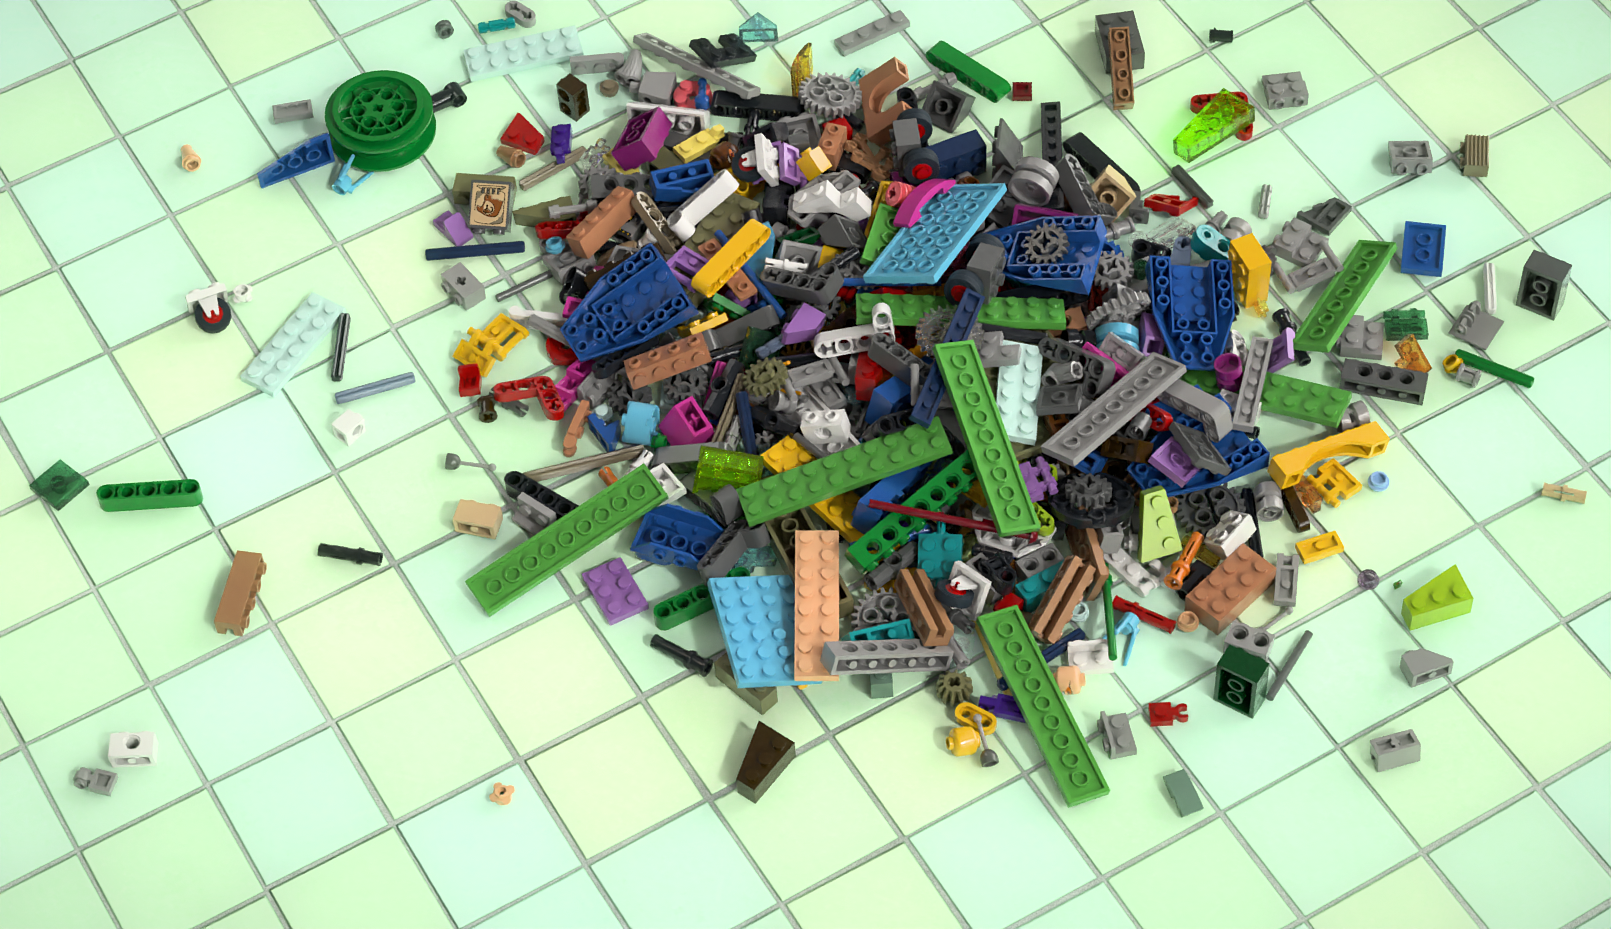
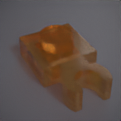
(1310, 497)

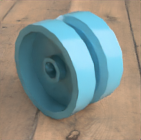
(1123, 330)

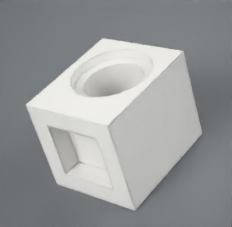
(349, 427)

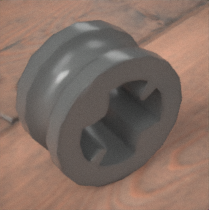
(444, 29)

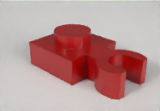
(1163, 714)

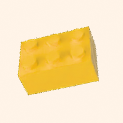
(1249, 270)

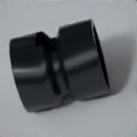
(1078, 337)

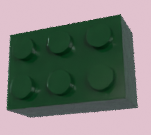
(1241, 681)

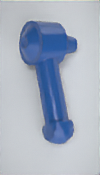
(702, 99)

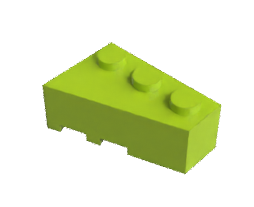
(1438, 600)

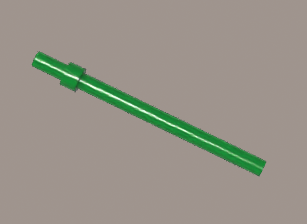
(1109, 617)

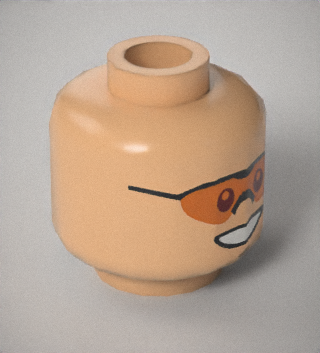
(1069, 679)

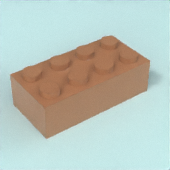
(1230, 589)

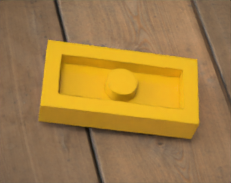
(1319, 547)

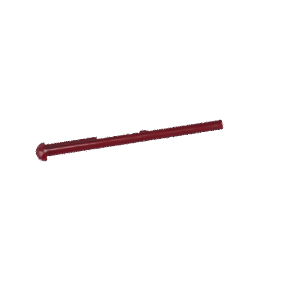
(985, 524)

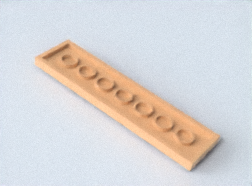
(815, 601)

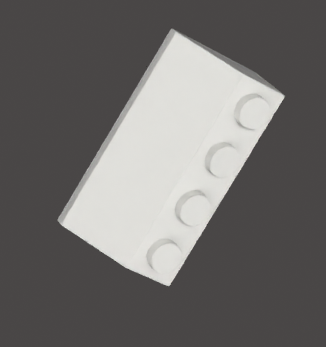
(683, 120)

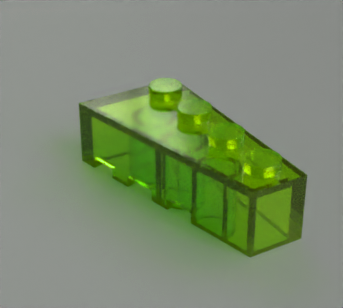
(1212, 125)

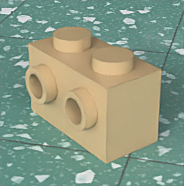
(477, 518)

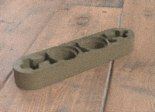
(645, 207)

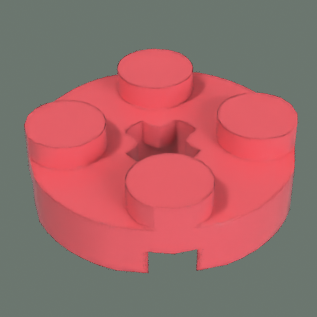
(685, 91)

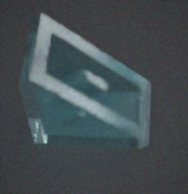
(758, 29)

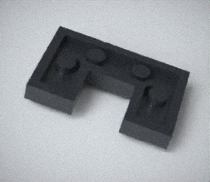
(733, 53)

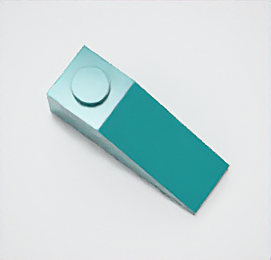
(894, 630)

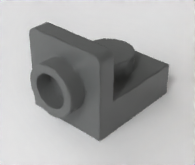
(1137, 212)

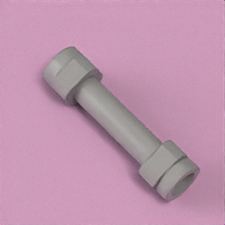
(948, 78)
(555, 211)

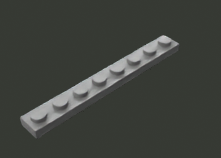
(695, 64)

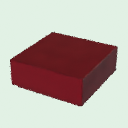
(1021, 91)

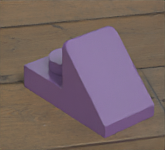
(453, 228)

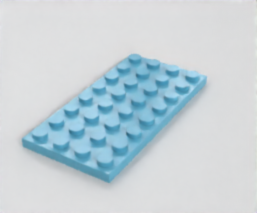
(936, 239)

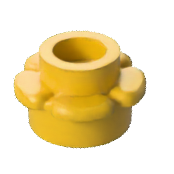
(1452, 363)

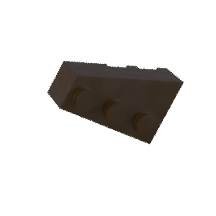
(764, 762)

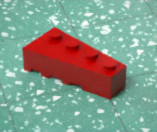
(869, 374)

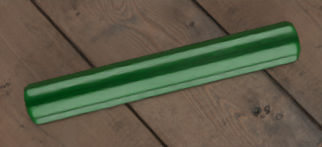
(1495, 368)

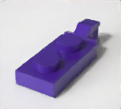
(561, 141)
(1002, 707)

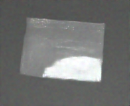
(1170, 230)

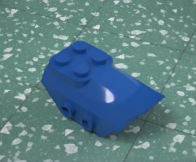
(675, 536)

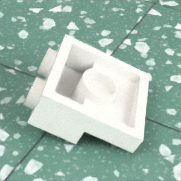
(669, 483)

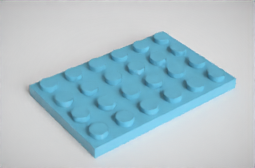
(757, 628)

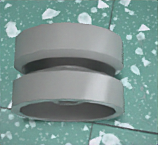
(1033, 181)

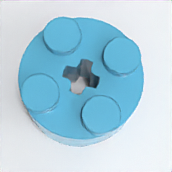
(640, 423)

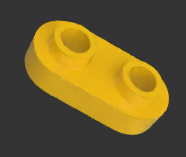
(970, 709)

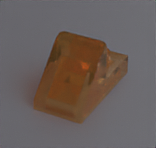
(1411, 355)

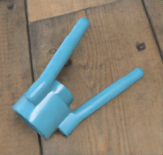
(343, 182)
(1127, 625)

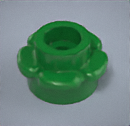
(658, 441)

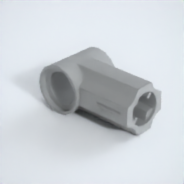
(1062, 373)

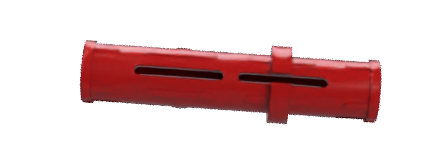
(1144, 614)

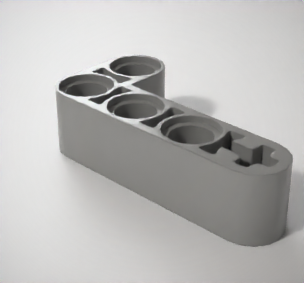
(1200, 406)

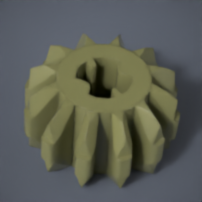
(954, 687)

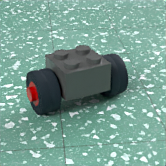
(908, 134)
(983, 271)

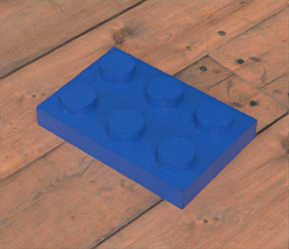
(1423, 249)

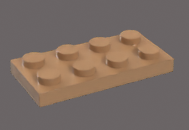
(1086, 546)

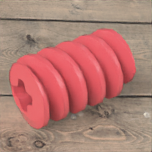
(897, 193)

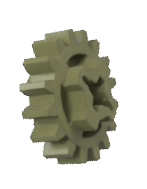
(765, 377)

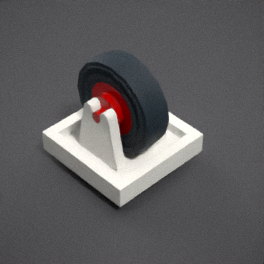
(757, 162)
(210, 307)
(964, 590)

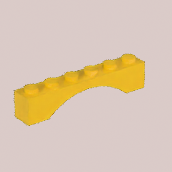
(1364, 442)

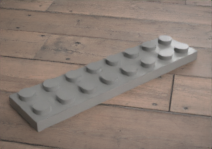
(1113, 409)

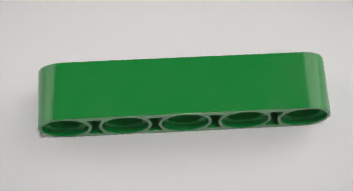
(968, 71)
(149, 495)
(691, 600)

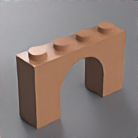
(875, 89)

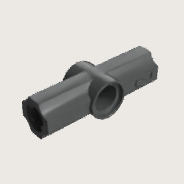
(890, 567)

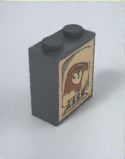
(491, 206)

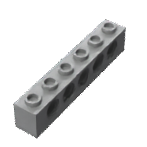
(884, 657)

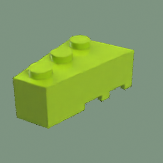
(1156, 526)

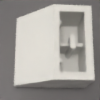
(1230, 533)

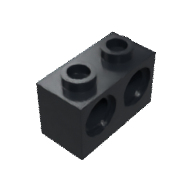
(773, 131)

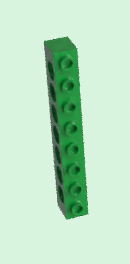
(865, 561)

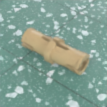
(1579, 495)

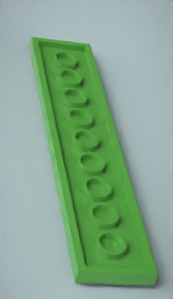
(1007, 312)
(986, 438)
(843, 471)
(566, 540)
(1043, 706)

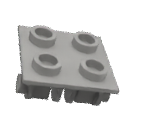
(1476, 326)

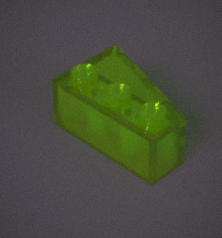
(722, 467)

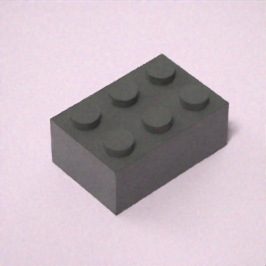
(1119, 19)
(1543, 284)

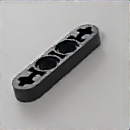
(615, 361)

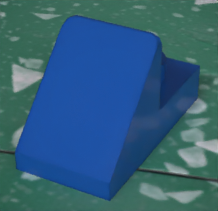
(606, 434)

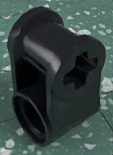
(1142, 248)
(574, 285)
(999, 573)

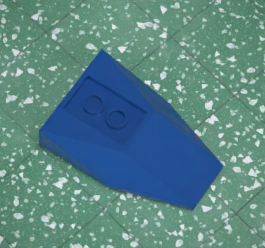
(1072, 274)
(628, 307)
(1192, 308)
(1236, 449)

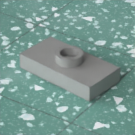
(292, 111)

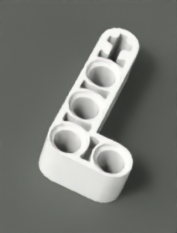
(701, 203)
(854, 334)

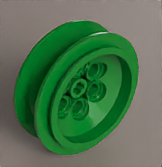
(380, 120)

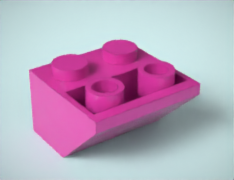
(686, 424)

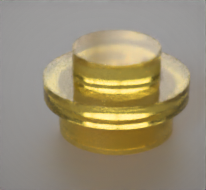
(1260, 308)

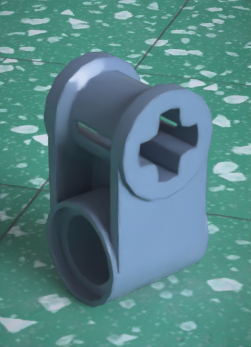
(1181, 251)

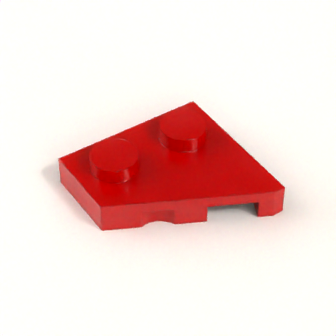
(522, 135)
(1170, 204)

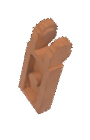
(576, 429)

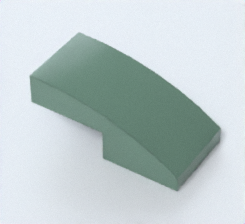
(1183, 792)

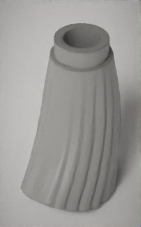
(630, 70)

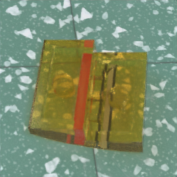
(801, 67)

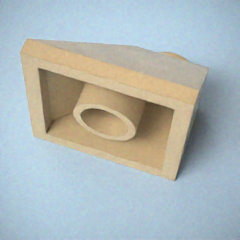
(1113, 189)

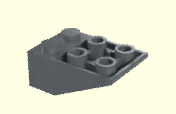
(1006, 148)

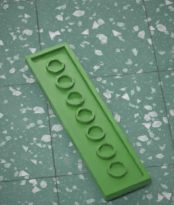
(1343, 296)
(1288, 396)

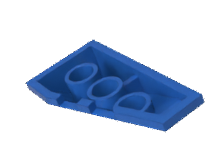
(302, 158)

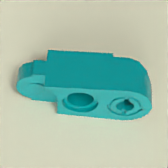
(1209, 243)

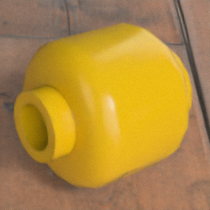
(963, 741)

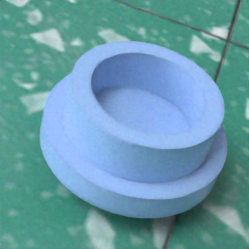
(1378, 481)

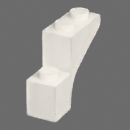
(827, 199)

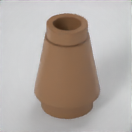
(511, 156)

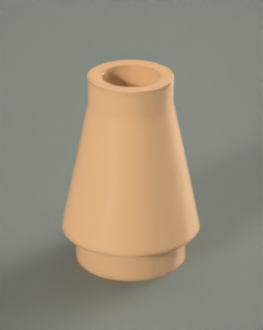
(190, 158)

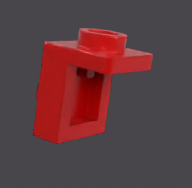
(470, 380)

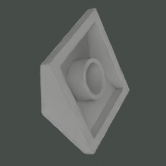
(800, 253)

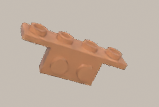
(739, 282)

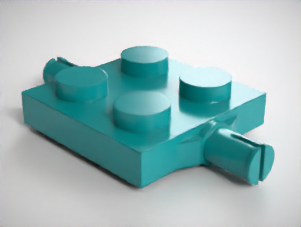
(939, 552)

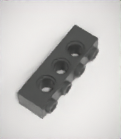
(597, 182)
(1384, 381)

